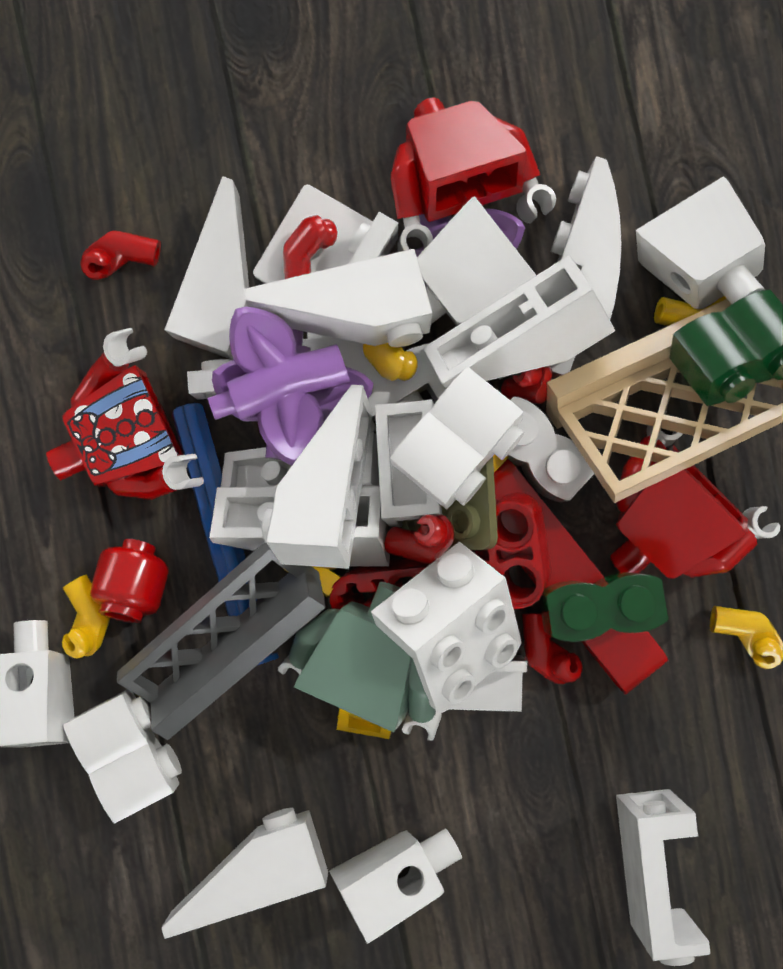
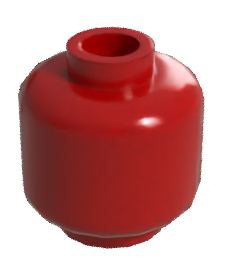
(129, 581)

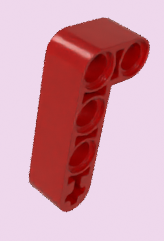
(523, 549)

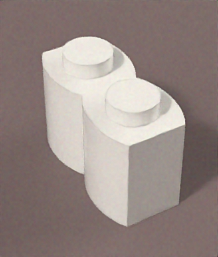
(458, 439)
(548, 459)
(123, 755)

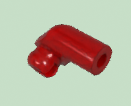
(305, 242)
(117, 249)
(529, 385)
(423, 545)
(546, 655)

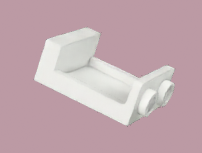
(644, 824)

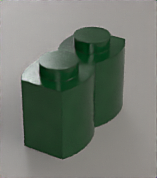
(732, 348)
(619, 601)

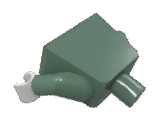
(360, 668)

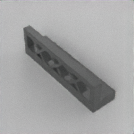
(233, 652)

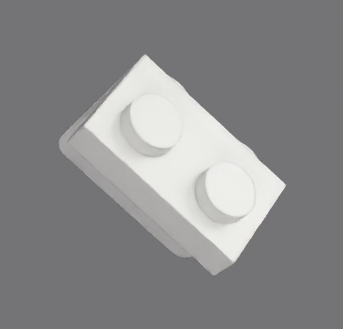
(453, 624)

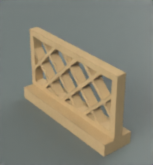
(644, 367)

